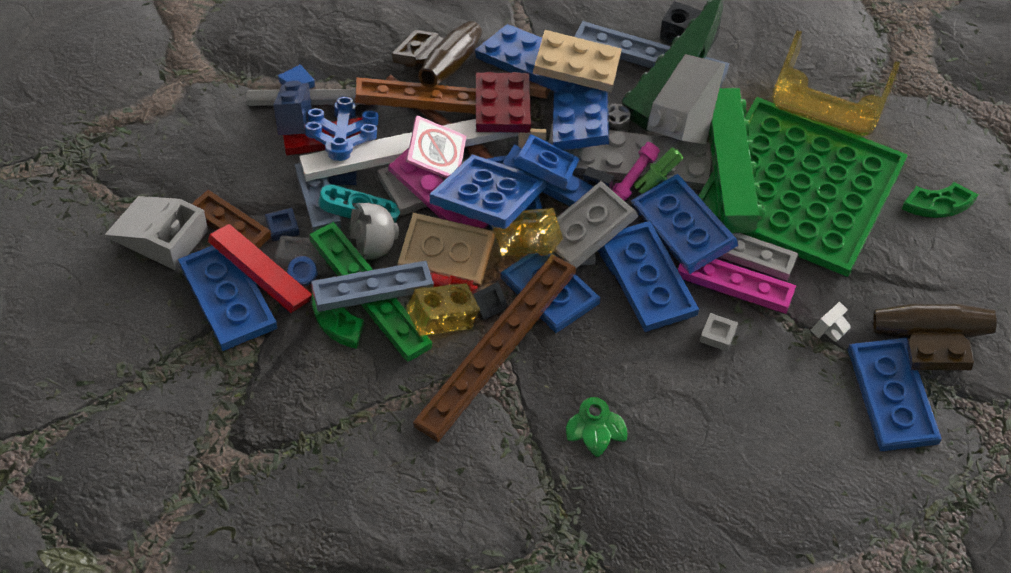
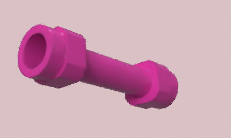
(648, 154)

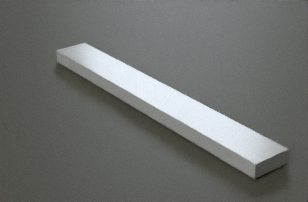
(384, 151)

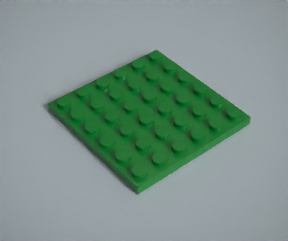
(815, 185)

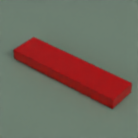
(259, 268)

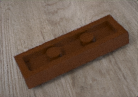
(221, 213)

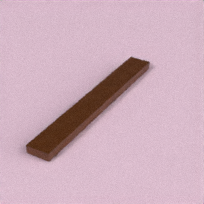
(494, 348)

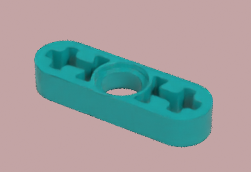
(343, 194)

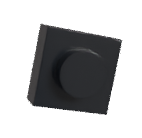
(594, 176)
(490, 300)

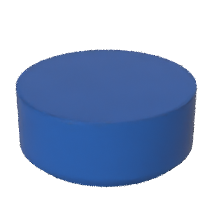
(302, 270)

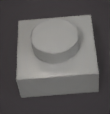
(718, 332)

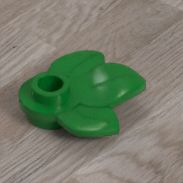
(596, 430)

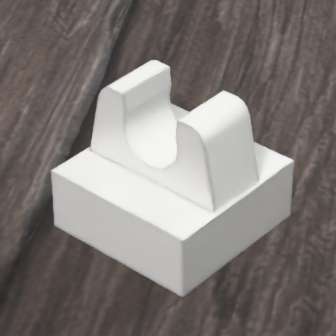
(832, 323)

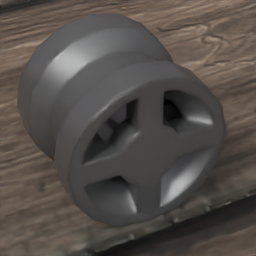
(618, 117)

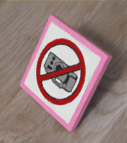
(435, 147)

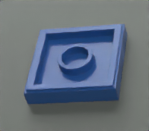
(547, 161)

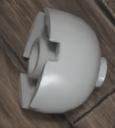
(373, 230)

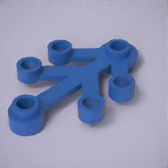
(340, 147)

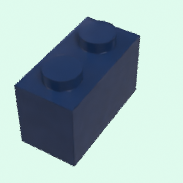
(292, 108)

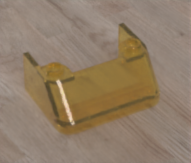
(794, 96)

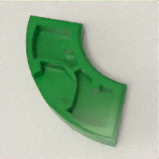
(940, 202)
(339, 325)

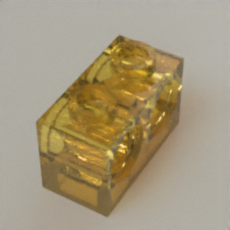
(530, 234)
(443, 309)

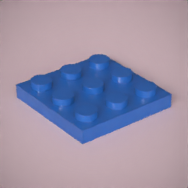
(487, 191)

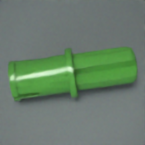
(659, 170)

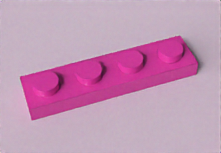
(421, 184)
(742, 284)

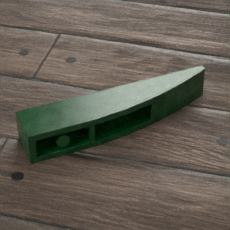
(694, 42)

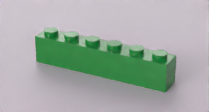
(733, 165)

